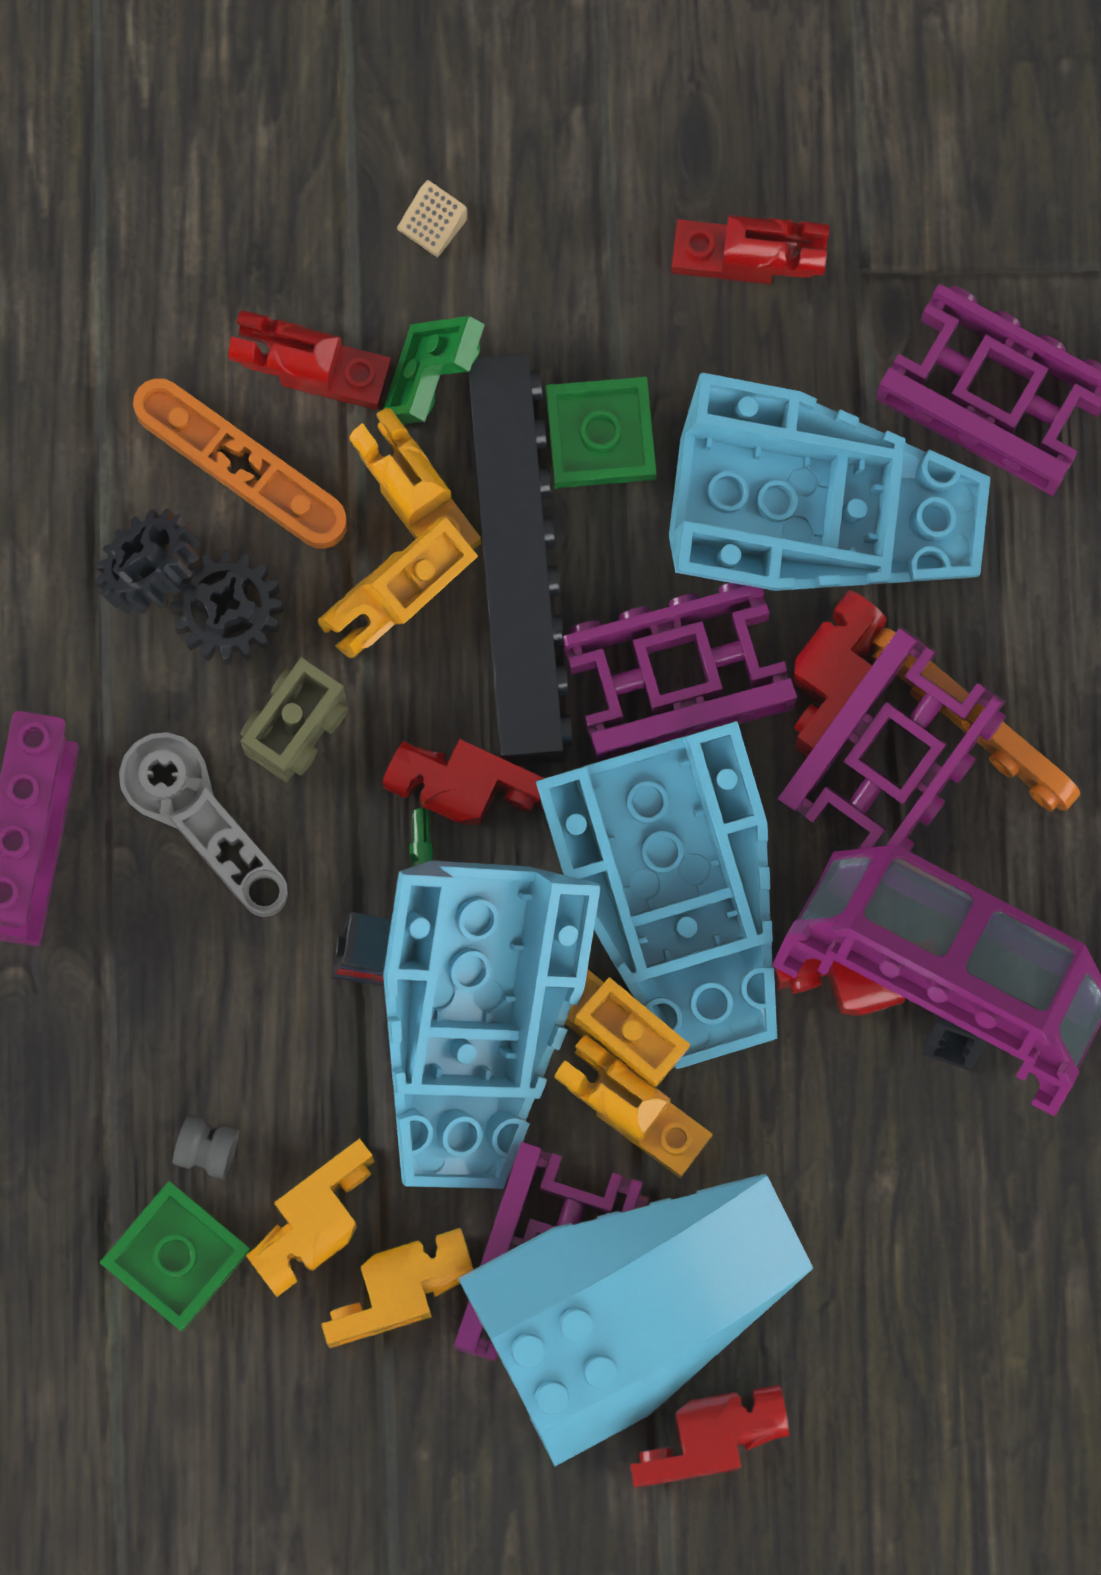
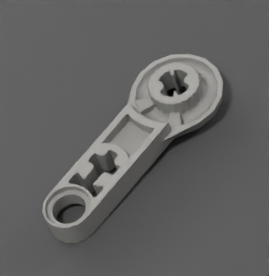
(194, 812)

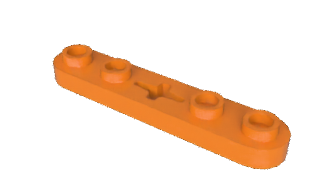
(281, 490)
(1008, 750)

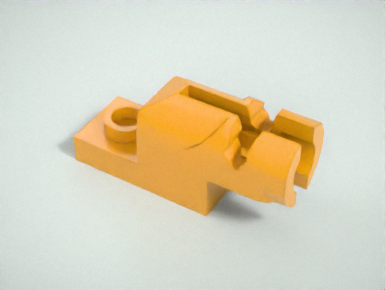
(409, 479)
(399, 586)
(626, 1029)
(635, 1108)
(315, 1218)
(398, 1287)

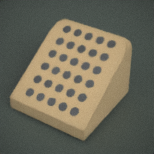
(433, 218)

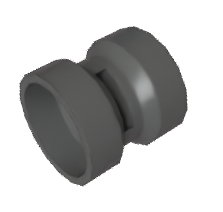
(206, 1147)

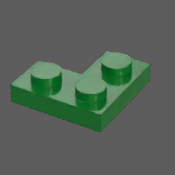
(428, 352)

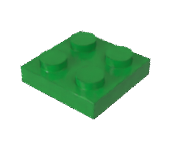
(600, 432)
(175, 1256)

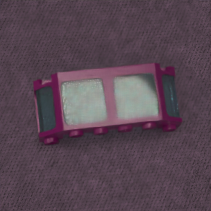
(956, 957)

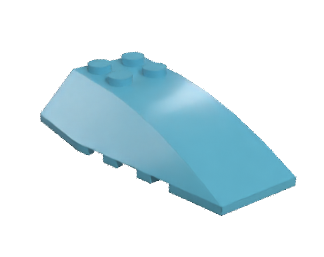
(813, 498)
(681, 880)
(475, 1007)
(632, 1305)

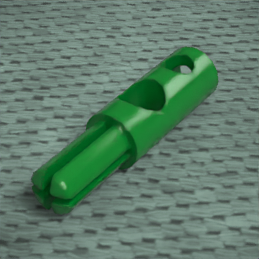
(420, 849)

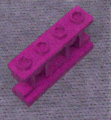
(976, 422)
(689, 707)
(859, 726)
(33, 813)
(509, 1215)

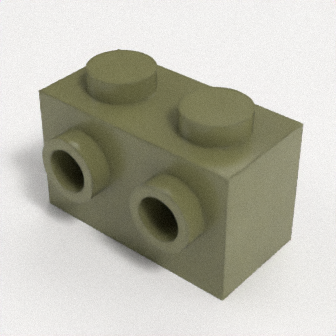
(293, 720)

